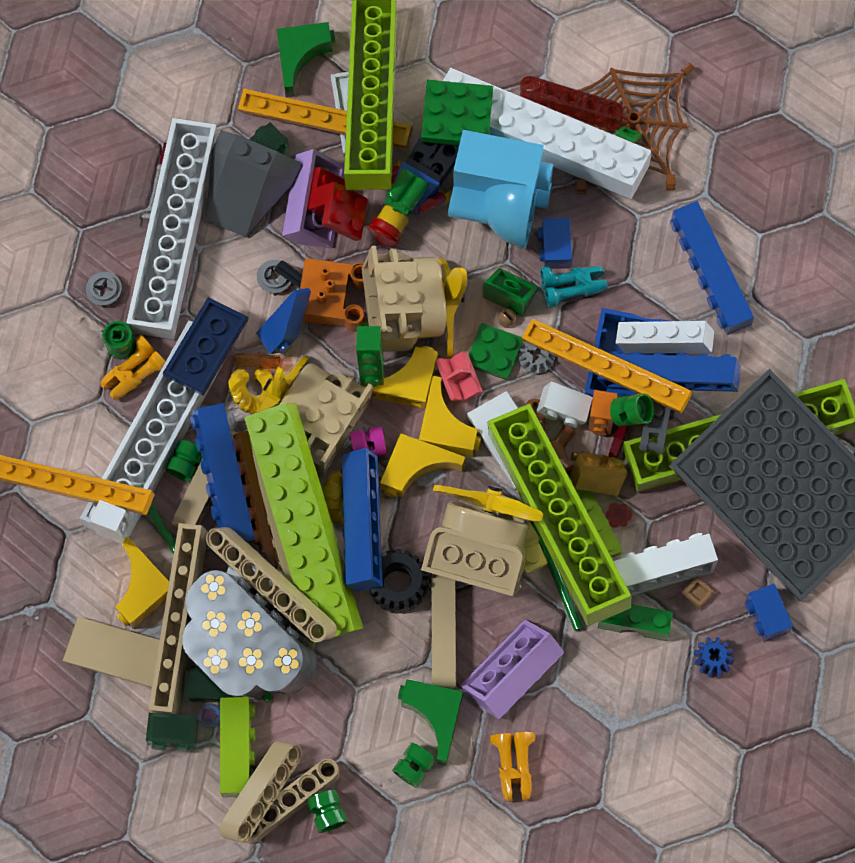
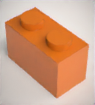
(600, 418)

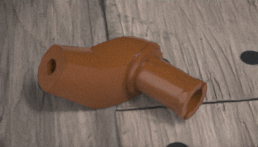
(559, 444)

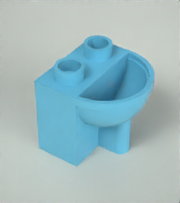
(500, 184)

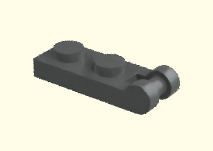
(656, 428)

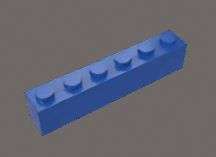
(712, 268)
(691, 372)
(221, 470)
(361, 520)

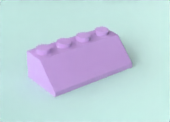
(300, 223)
(512, 668)

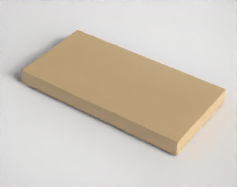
(112, 651)

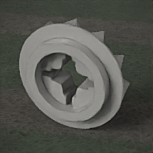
(265, 273)
(98, 281)
(541, 364)

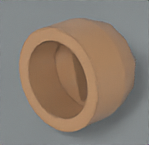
(504, 320)

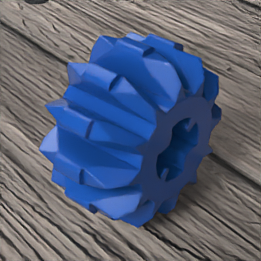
(722, 661)

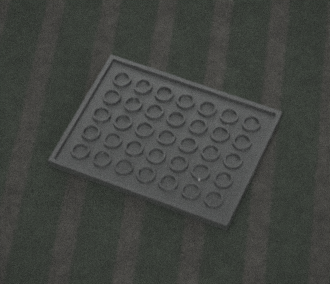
(777, 483)

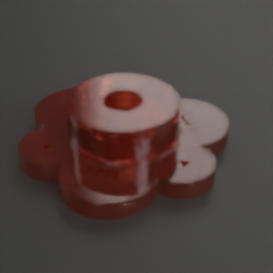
(614, 510)

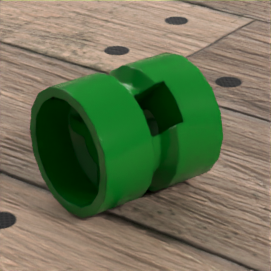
(119, 340)
(632, 410)
(184, 463)
(419, 758)
(327, 812)

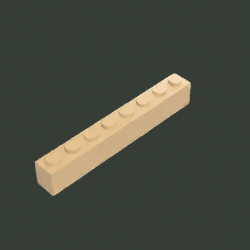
(171, 656)

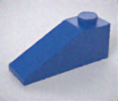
(285, 323)

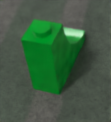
(299, 46)
(437, 707)

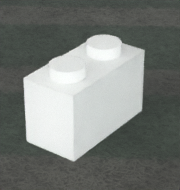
(564, 405)
(110, 521)

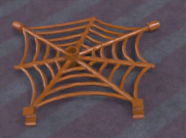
(634, 115)

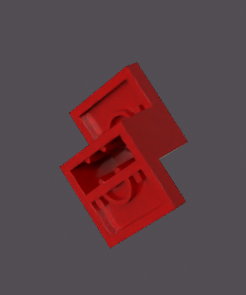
(340, 208)

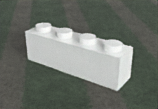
(665, 337)

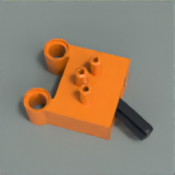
(328, 290)

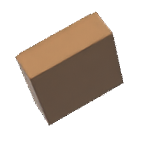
(697, 593)

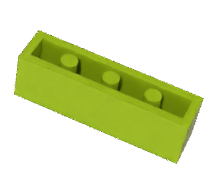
(235, 744)

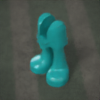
(579, 276)

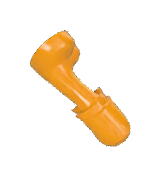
(123, 373)
(508, 774)

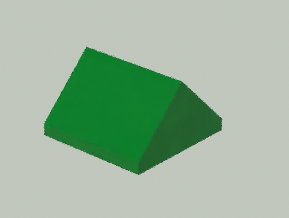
(509, 291)

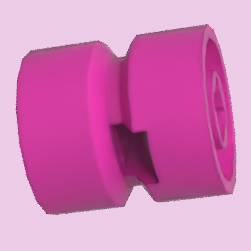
(359, 440)

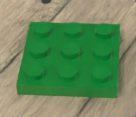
(455, 108)

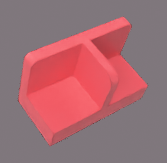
(459, 377)

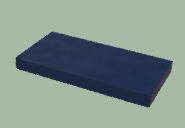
(205, 346)

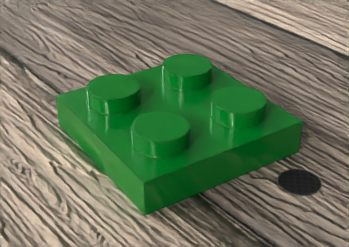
(495, 351)

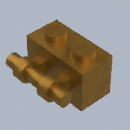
(597, 473)

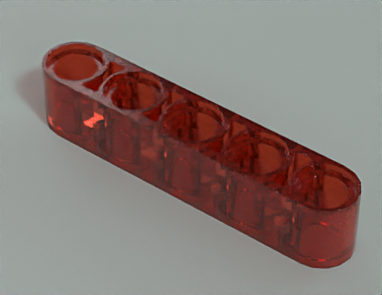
(582, 100)

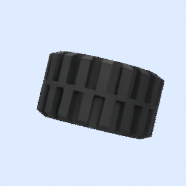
(413, 594)

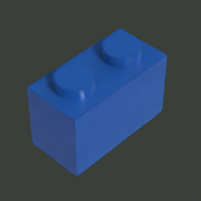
(556, 243)
(768, 612)

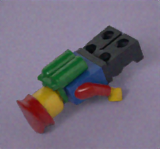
(414, 189)

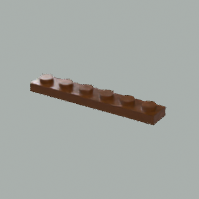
(254, 496)

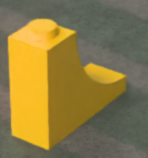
(412, 382)
(443, 429)
(412, 460)
(146, 589)

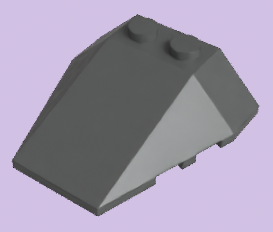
(245, 182)

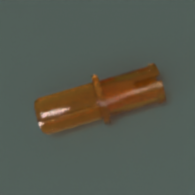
(257, 360)

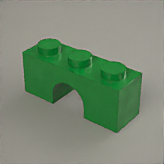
(370, 355)
(649, 621)

